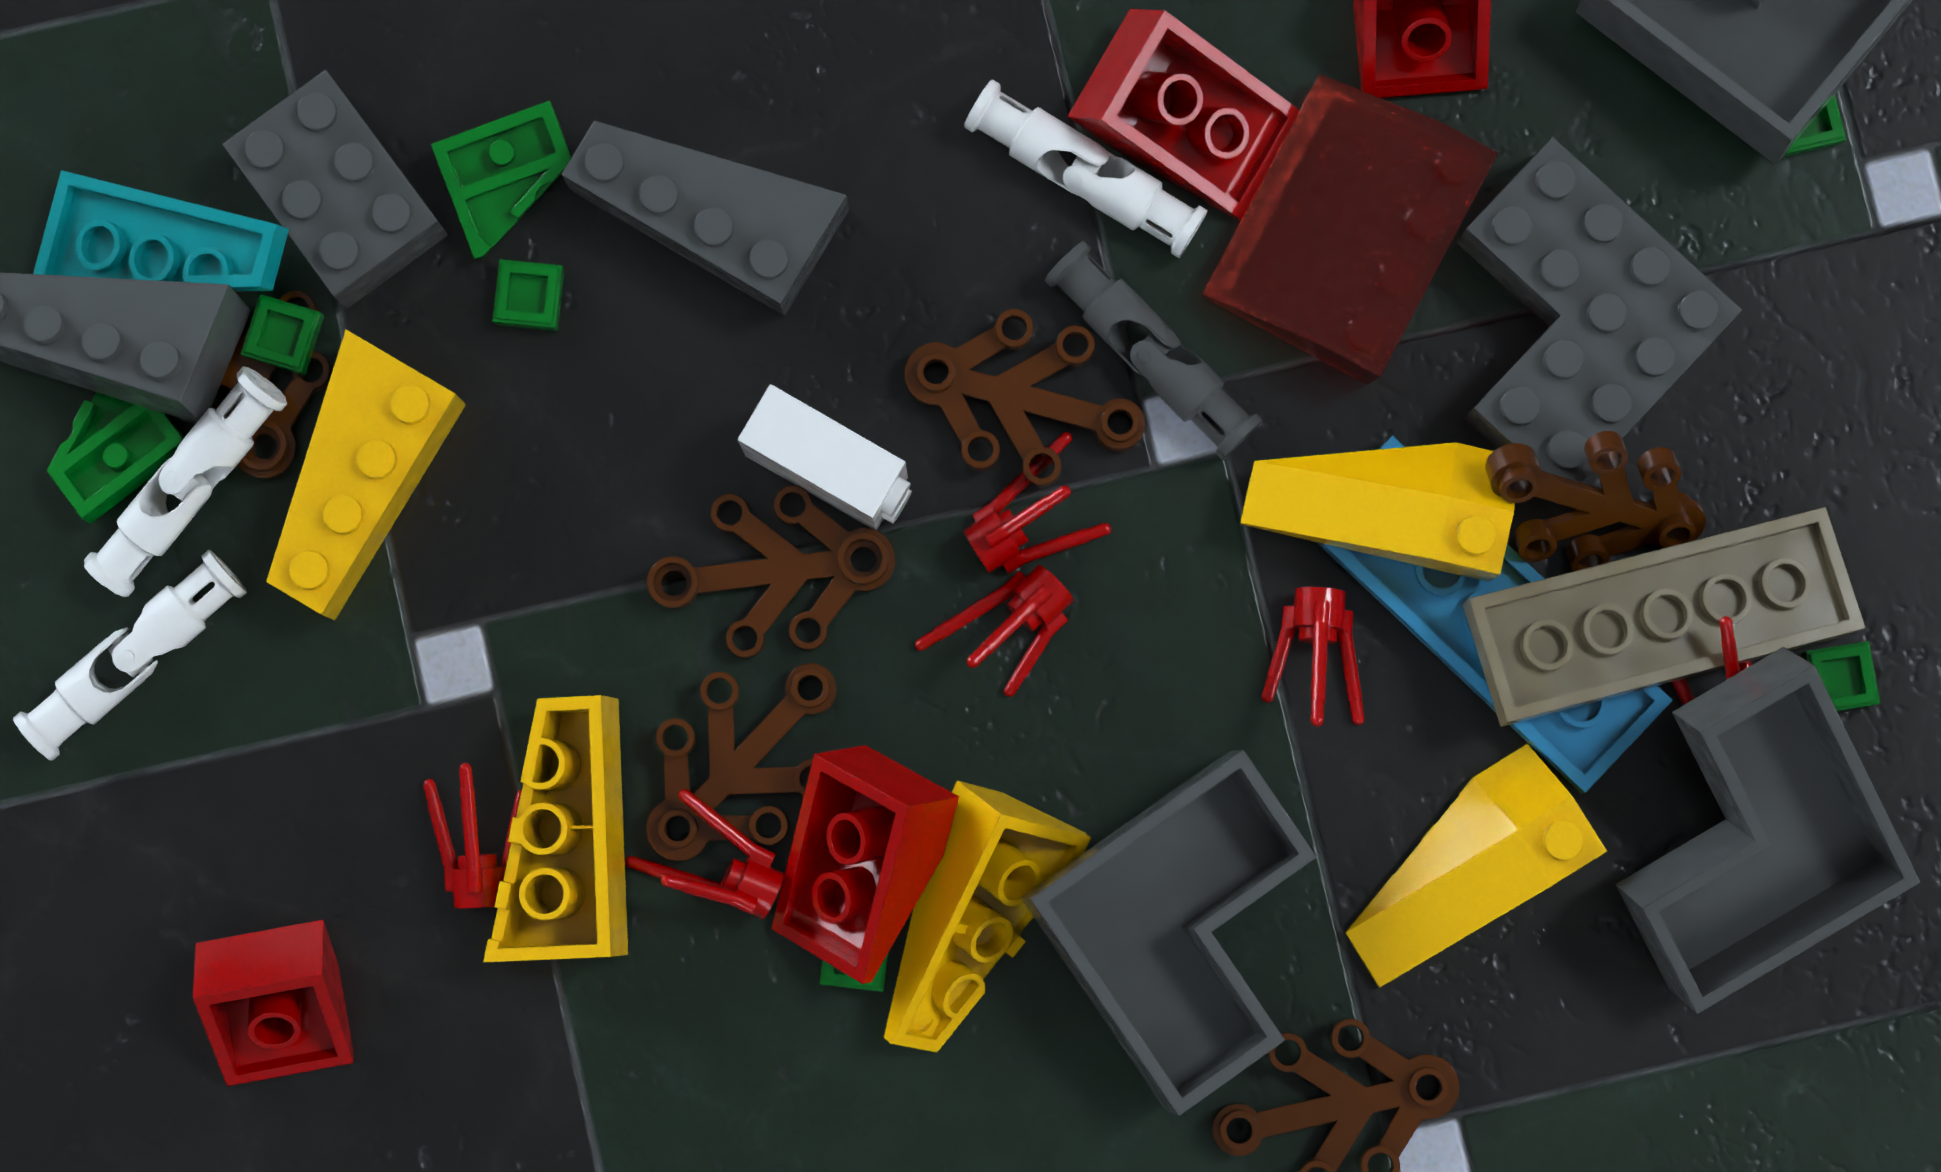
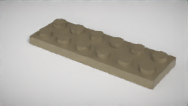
(1660, 616)

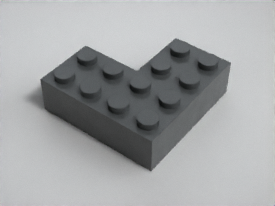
(1750, 62)
(1616, 303)
(1797, 845)
(1141, 920)

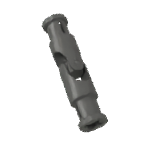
(1172, 370)

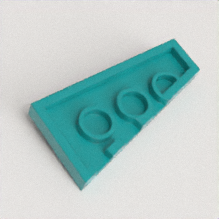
(141, 235)

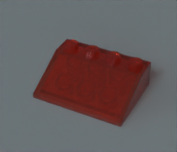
(1349, 227)

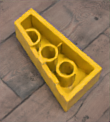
(359, 471)
(567, 841)

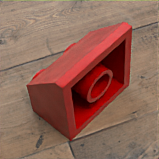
(1422, 46)
(272, 1002)

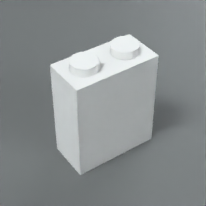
(826, 459)

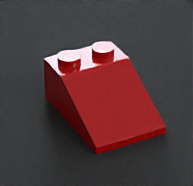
(1184, 111)
(860, 857)

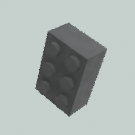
(335, 189)

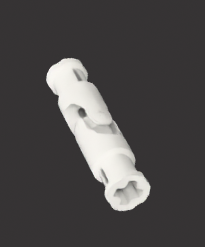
(1095, 175)
(199, 463)
(165, 624)

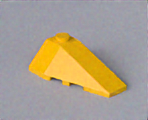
(1392, 503)
(1488, 853)
(973, 910)

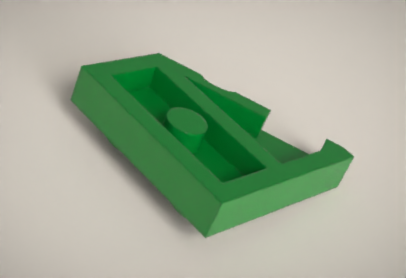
(501, 171)
(111, 453)

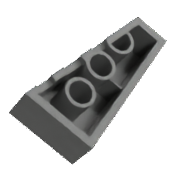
(717, 213)
(124, 337)

